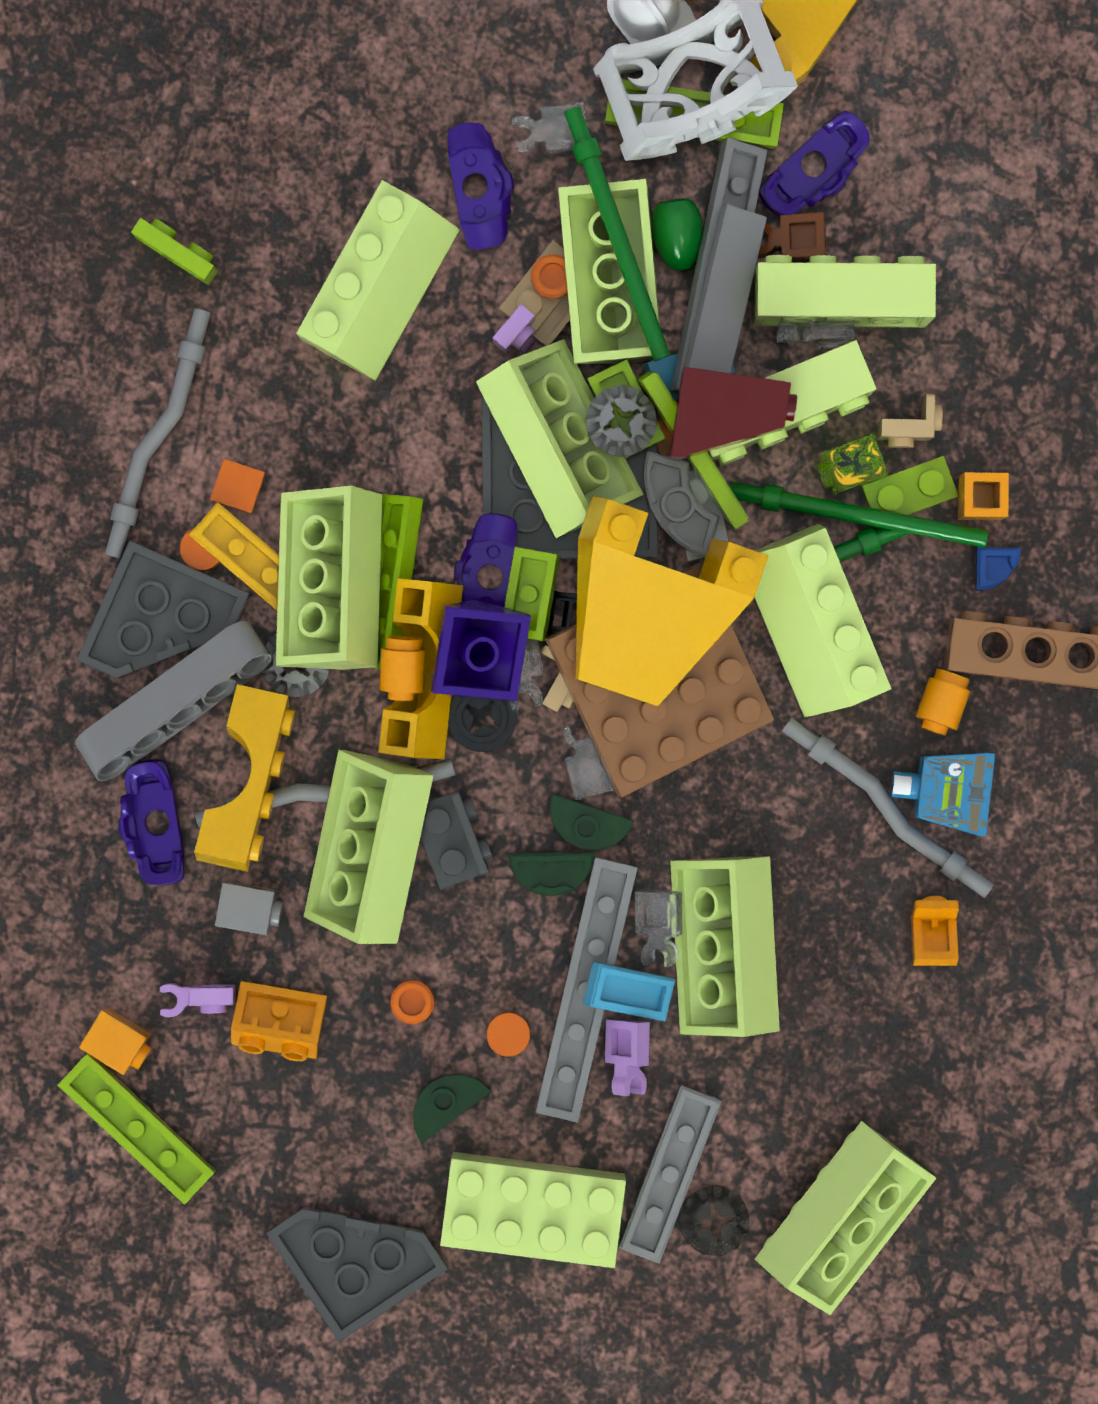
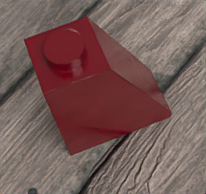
(727, 410)

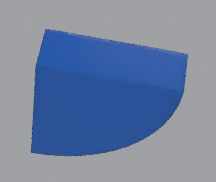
(994, 566)

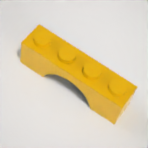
(420, 725)
(231, 831)

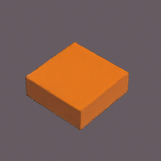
(238, 486)

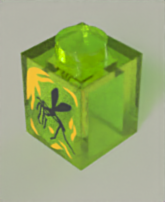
(852, 465)

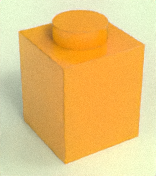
(983, 496)
(117, 1041)

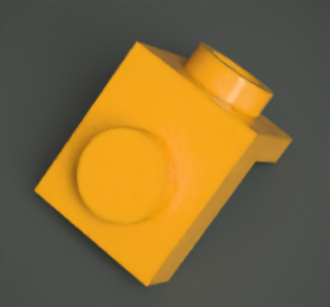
(934, 932)

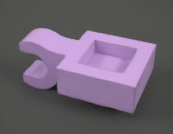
(516, 331)
(210, 998)
(628, 1050)

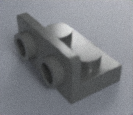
(452, 842)

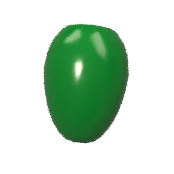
(677, 232)

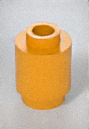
(402, 667)
(943, 702)

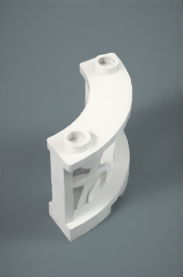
(755, 90)

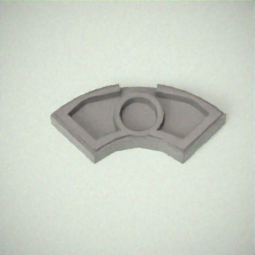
(676, 506)

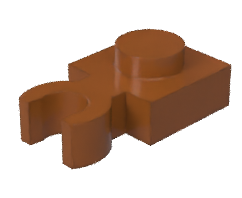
(798, 237)

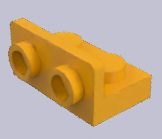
(278, 1021)

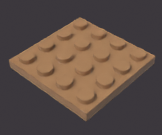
(701, 714)

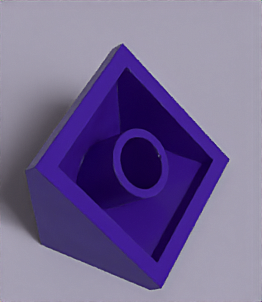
(480, 651)

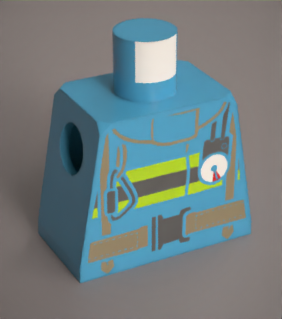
(949, 790)

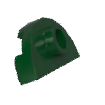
(586, 825)
(551, 871)
(444, 1101)

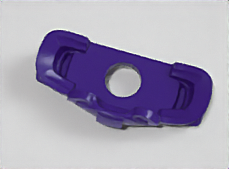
(840, 144)
(482, 218)
(490, 544)
(158, 856)

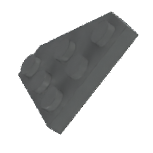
(156, 613)
(354, 1264)

